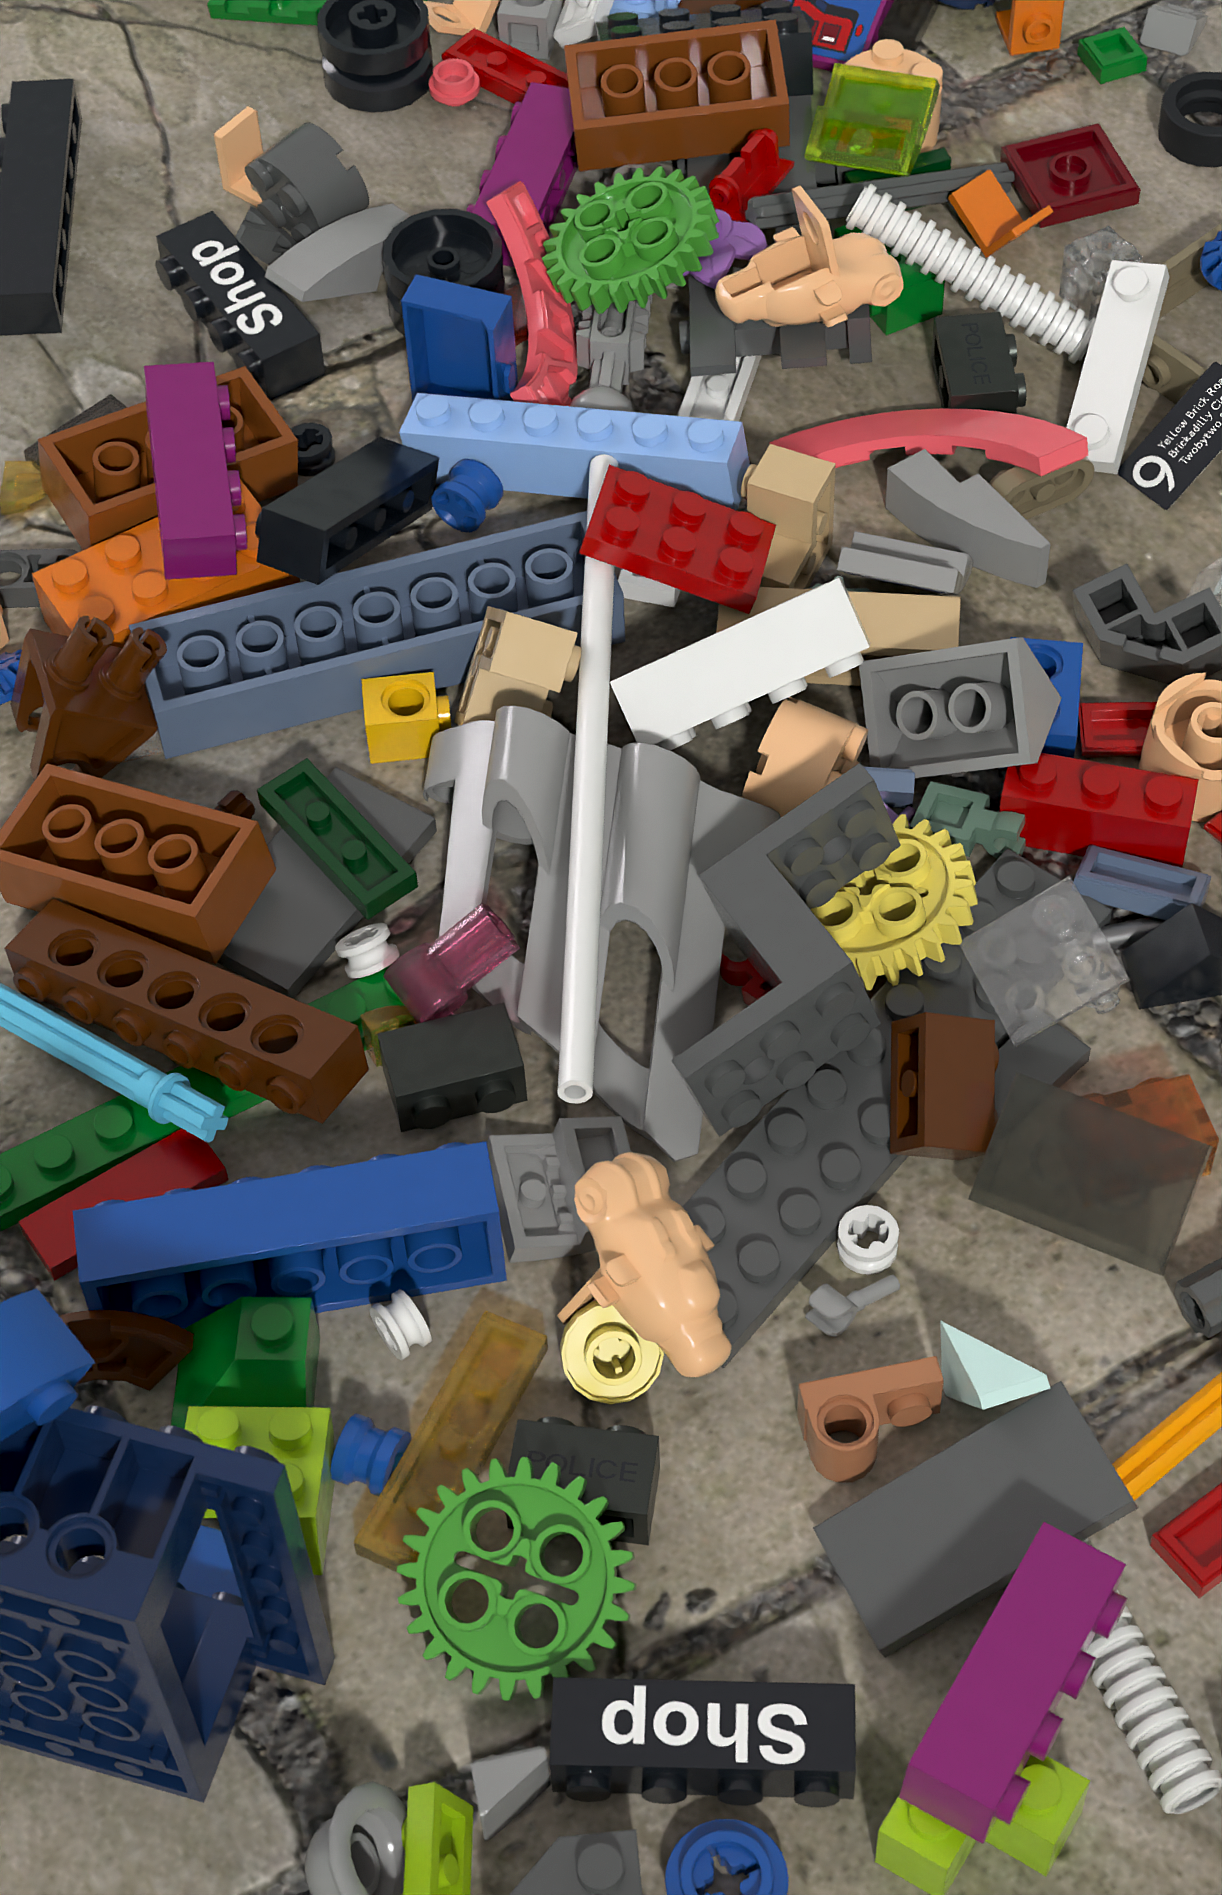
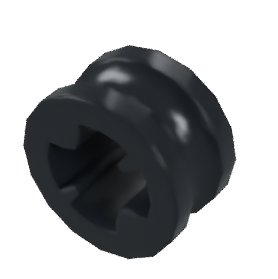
(321, 452)

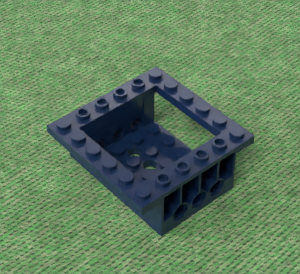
(112, 1652)

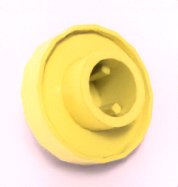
(607, 1356)

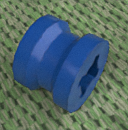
(467, 495)
(367, 1453)

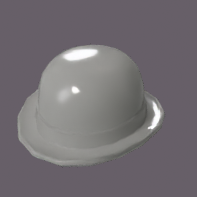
(360, 1846)

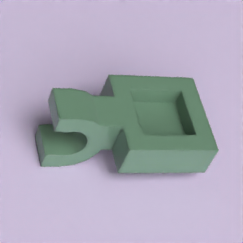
(969, 820)

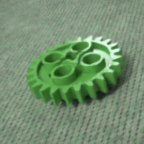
(631, 240)
(495, 1642)

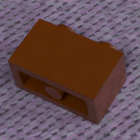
(942, 1086)

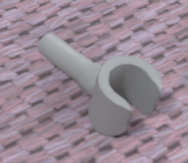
(835, 1313)

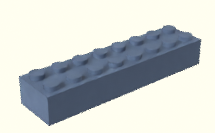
(307, 645)

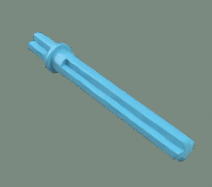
(165, 1096)

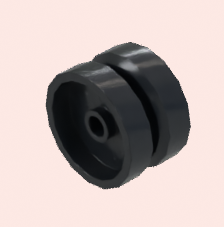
(375, 52)
(445, 247)

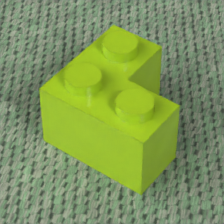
(295, 1437)
(932, 1852)

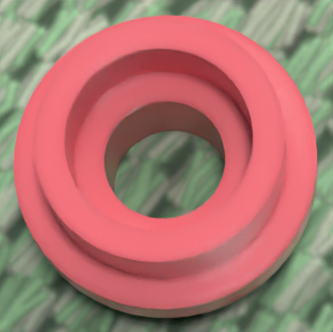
(454, 82)

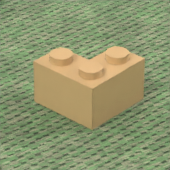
(799, 499)
(516, 666)

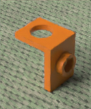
(1031, 25)
(991, 214)

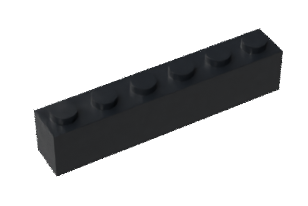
(37, 203)

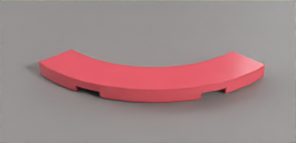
(551, 327)
(1004, 437)

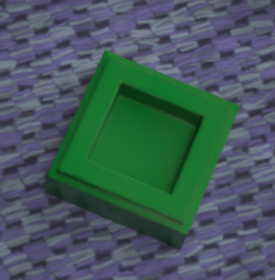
(1112, 55)

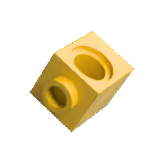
(403, 716)

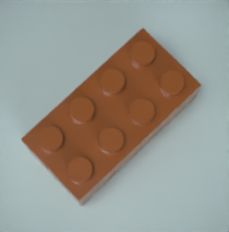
(676, 94)
(104, 468)
(134, 860)

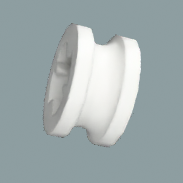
(367, 950)
(881, 1252)
(400, 1324)

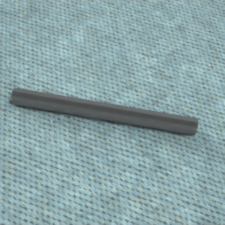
(838, 200)

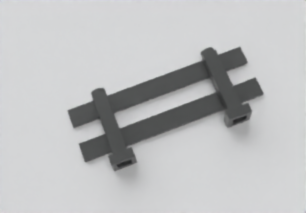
(717, 340)

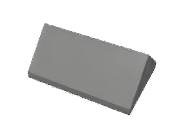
(958, 708)

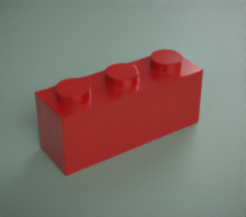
(1101, 805)

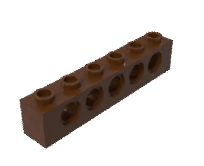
(188, 1010)

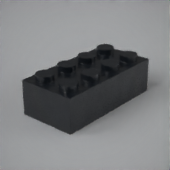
(792, 28)

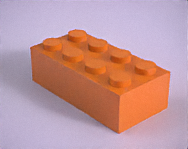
(126, 582)

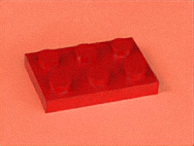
(678, 539)

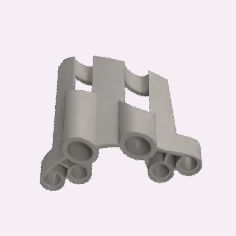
(659, 834)

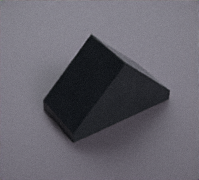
(1177, 960)

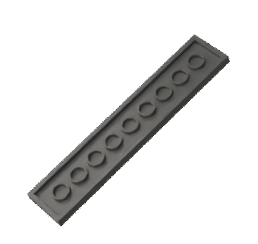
(828, 1141)

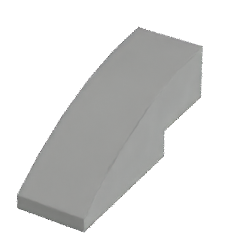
(339, 257)
(966, 519)

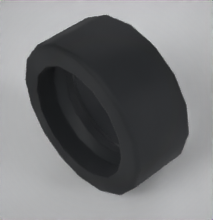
(1181, 137)

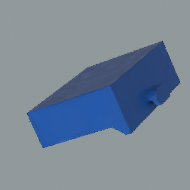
(459, 340)

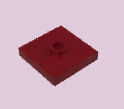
(1072, 173)

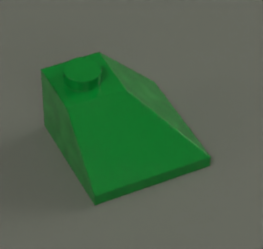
(250, 1357)

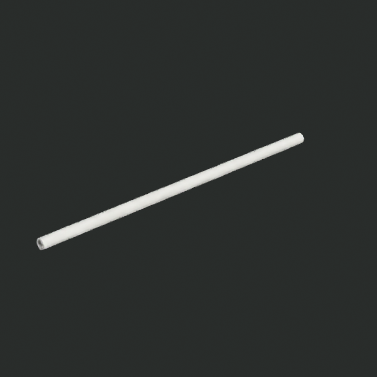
(587, 821)

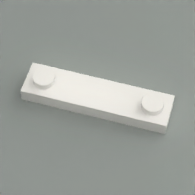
(1117, 359)

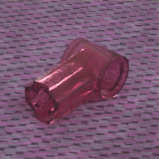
(436, 975)

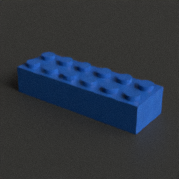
(315, 1234)

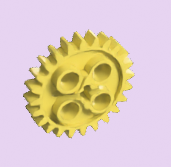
(904, 906)

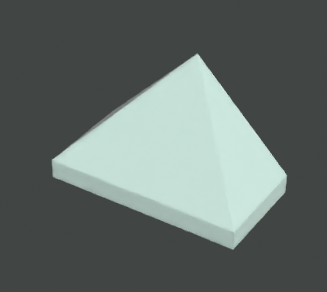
(983, 1374)

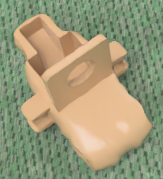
(810, 275)
(651, 1263)

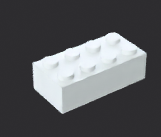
(742, 663)

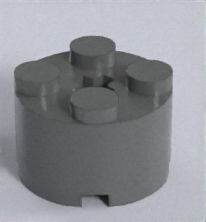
(305, 182)

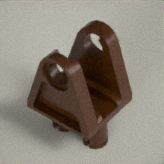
(88, 694)

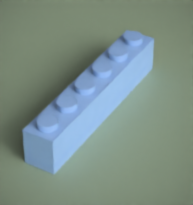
(552, 445)

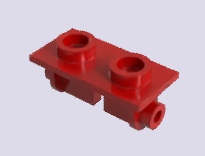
(751, 175)

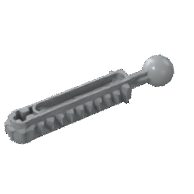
(612, 342)

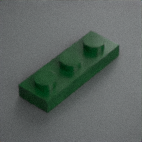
(337, 838)

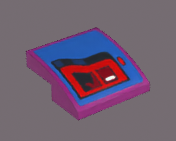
(842, 28)

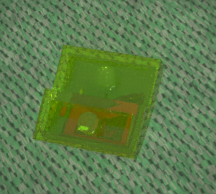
(872, 120)

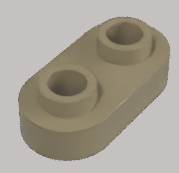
(1037, 494)

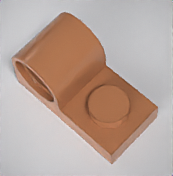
(859, 1404)

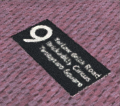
(1179, 443)

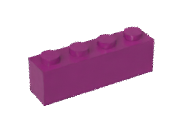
(537, 153)
(191, 470)
(1012, 1684)

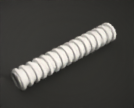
(972, 273)
(1152, 1719)

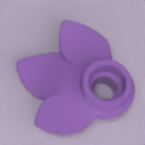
(735, 240)

